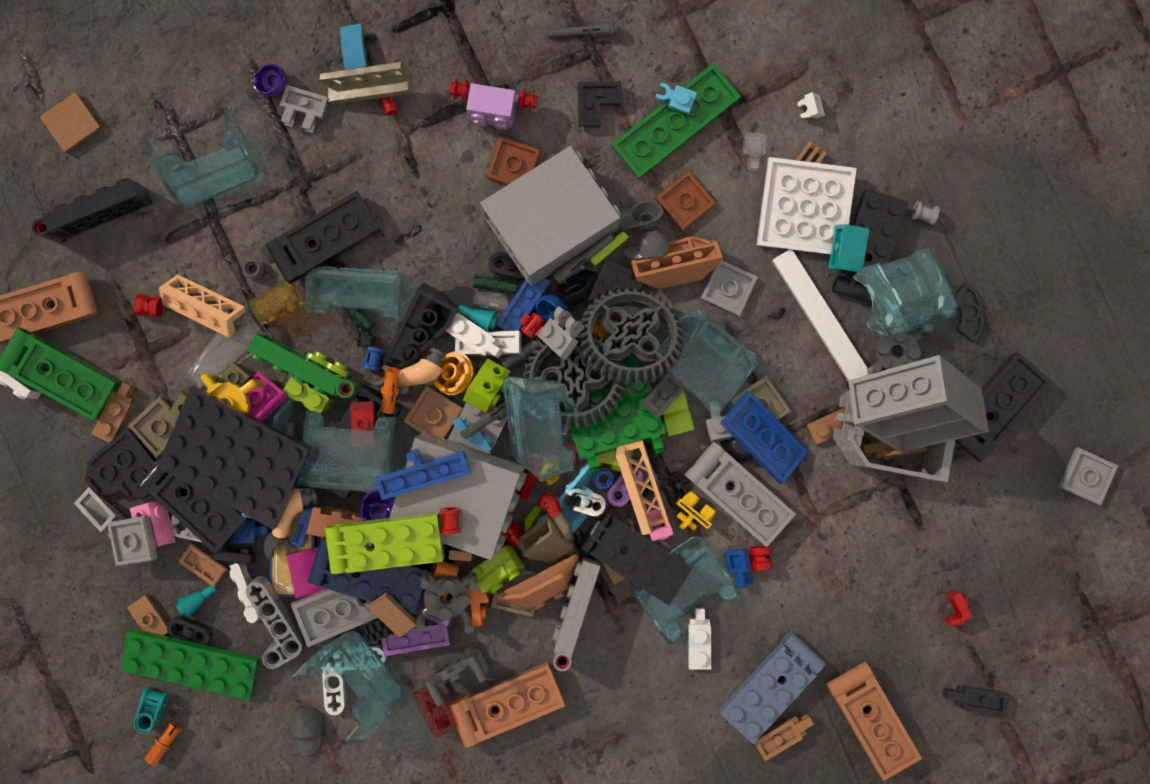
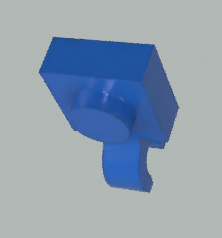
(249, 533)
(739, 563)

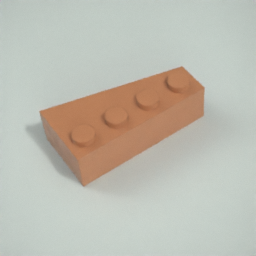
(327, 515)

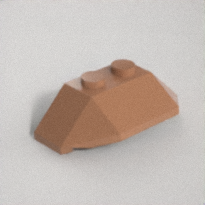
(686, 262)
(542, 586)

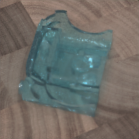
(907, 293)
(711, 361)

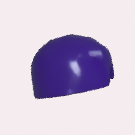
(270, 80)
(374, 507)

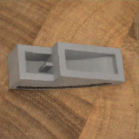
(98, 510)

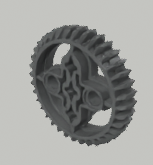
(631, 335)
(568, 371)

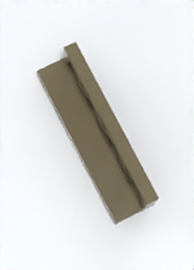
(367, 83)

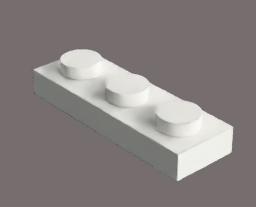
(507, 341)

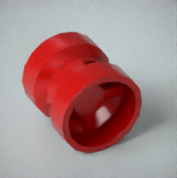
(146, 305)
(761, 558)

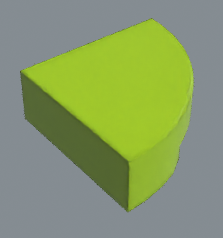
(532, 518)

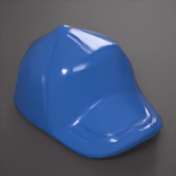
(547, 305)

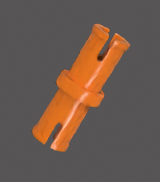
(390, 390)

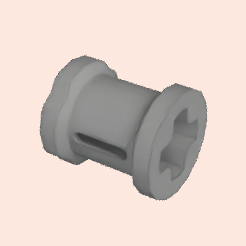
(925, 213)

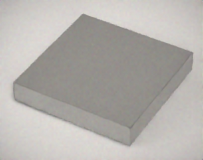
(729, 288)
(1088, 476)
(132, 540)

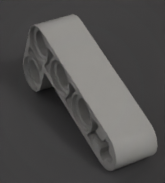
(271, 618)

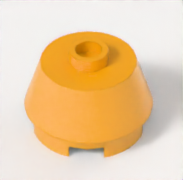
(456, 374)

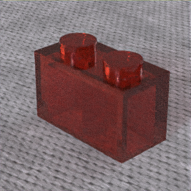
(437, 718)

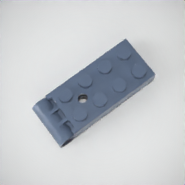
(762, 696)

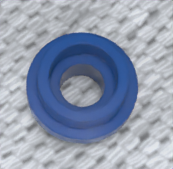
(609, 481)

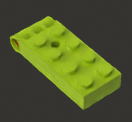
(396, 543)

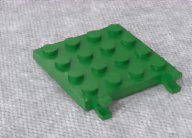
(625, 425)

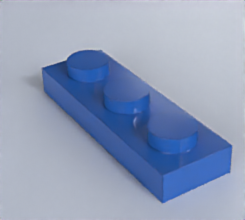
(522, 303)

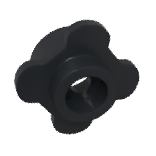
(365, 339)

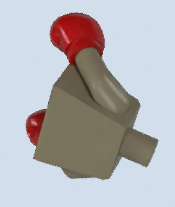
(548, 538)

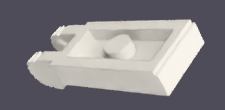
(240, 574)

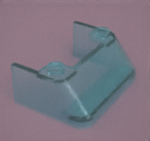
(209, 174)
(353, 289)
(364, 674)

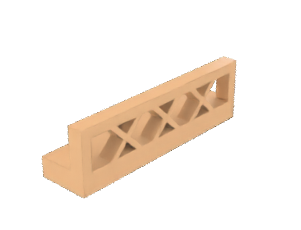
(196, 308)
(632, 484)

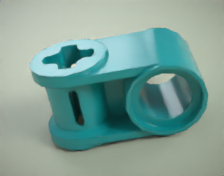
(150, 705)

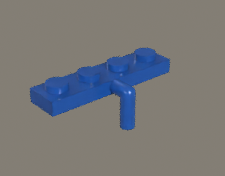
(422, 473)

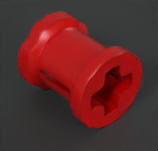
(450, 520)

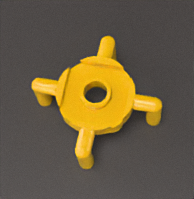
(231, 391)

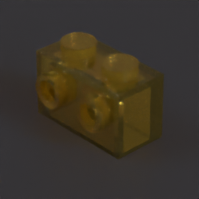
(276, 303)

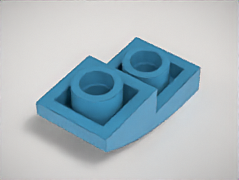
(353, 47)
(480, 440)

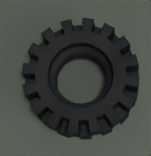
(375, 630)

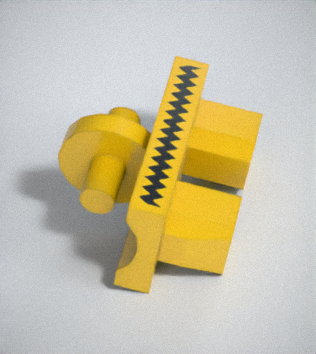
(687, 504)

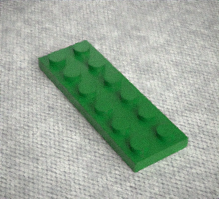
(668, 129)
(189, 664)

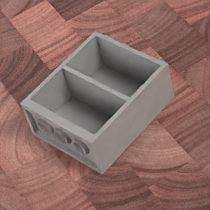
(550, 215)
(918, 404)
(483, 496)

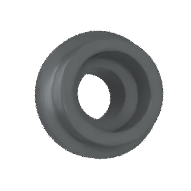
(246, 269)

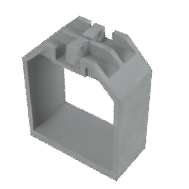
(936, 458)

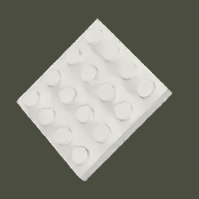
(804, 204)

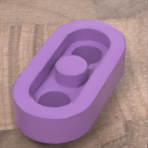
(620, 486)

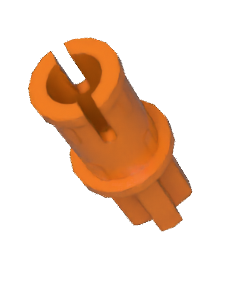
(162, 744)

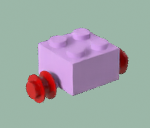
(492, 104)

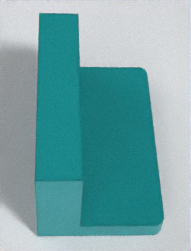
(848, 248)

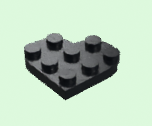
(120, 466)

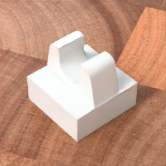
(813, 104)

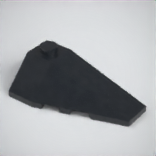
(423, 323)

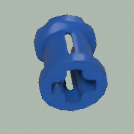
(372, 358)

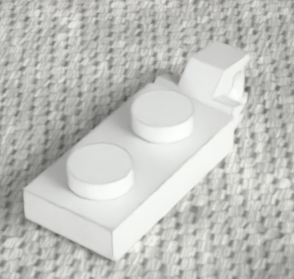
(473, 336)
(699, 641)

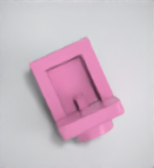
(661, 531)

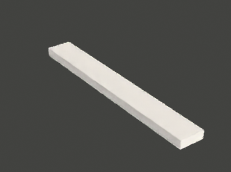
(820, 315)

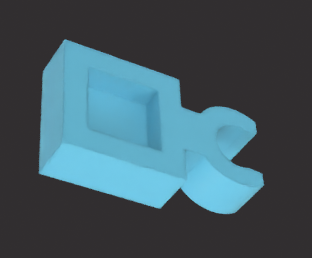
(680, 98)

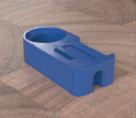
(300, 536)

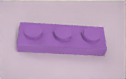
(431, 637)

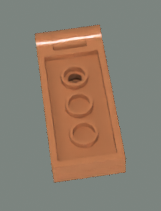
(33, 308)
(519, 701)
(878, 727)

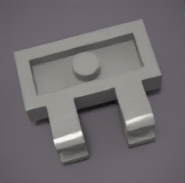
(305, 103)
(558, 338)

